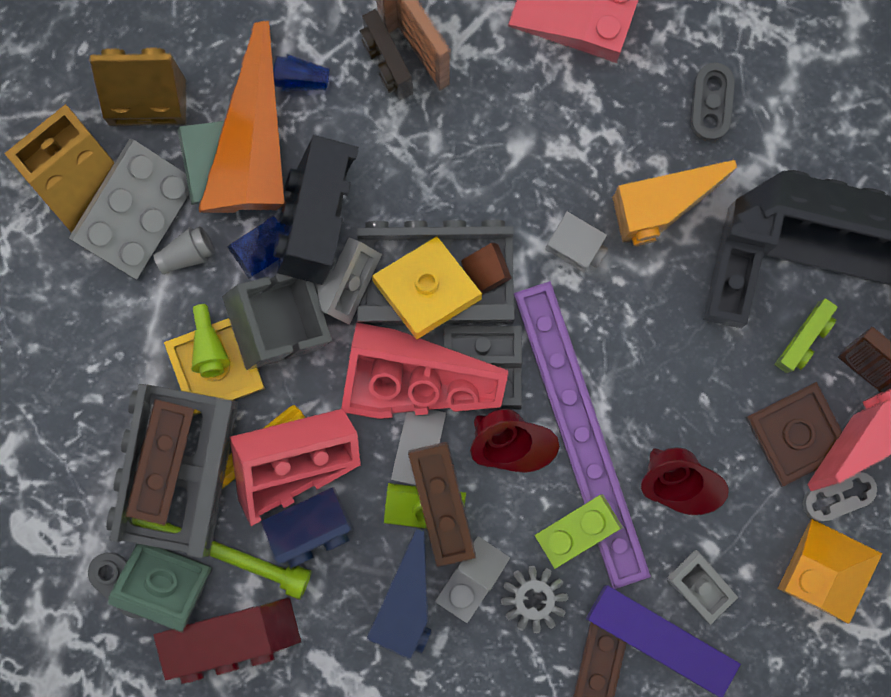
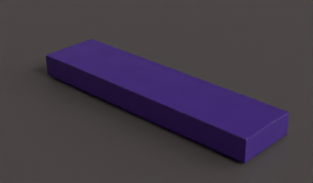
(663, 641)

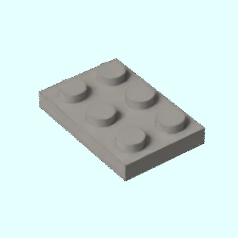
(132, 209)

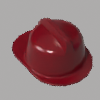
(511, 443)
(683, 483)

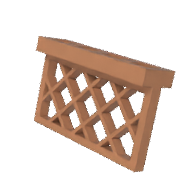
(420, 34)

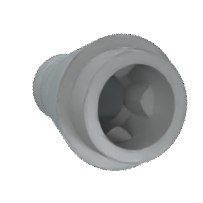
(186, 250)

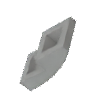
(416, 433)

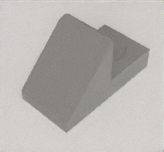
(348, 282)
(472, 580)
(702, 587)

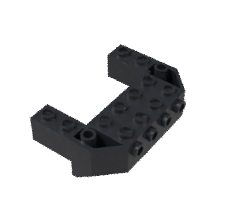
(802, 223)

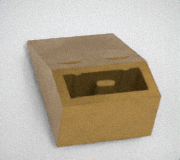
(139, 87)
(62, 164)

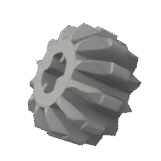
(537, 586)

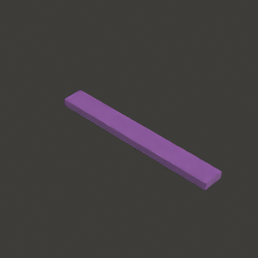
(580, 428)

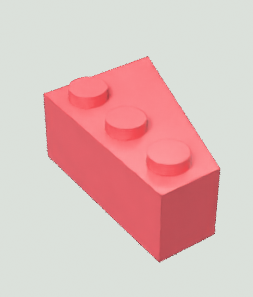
(290, 458)

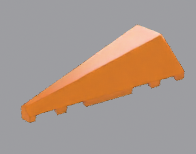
(248, 156)

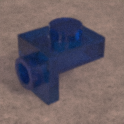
(256, 248)

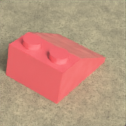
(585, 25)
(860, 445)

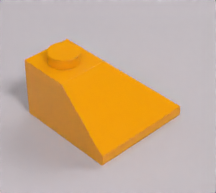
(829, 571)

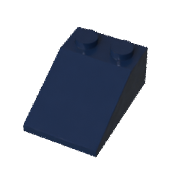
(405, 608)

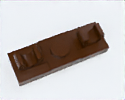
(159, 462)
(442, 504)

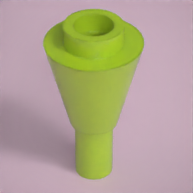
(208, 353)

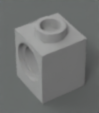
(577, 243)

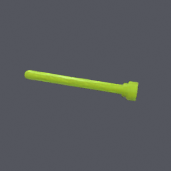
(292, 580)

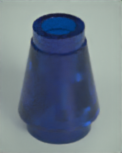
(299, 74)

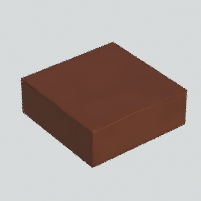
(487, 268)

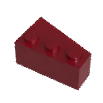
(227, 640)

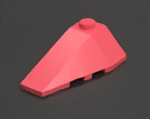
(402, 374)

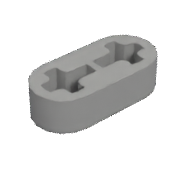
(842, 505)

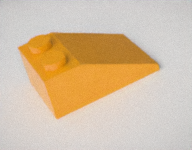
(654, 204)

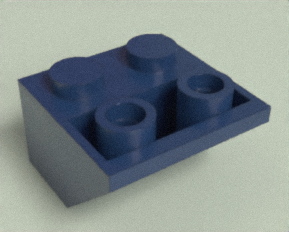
(306, 527)

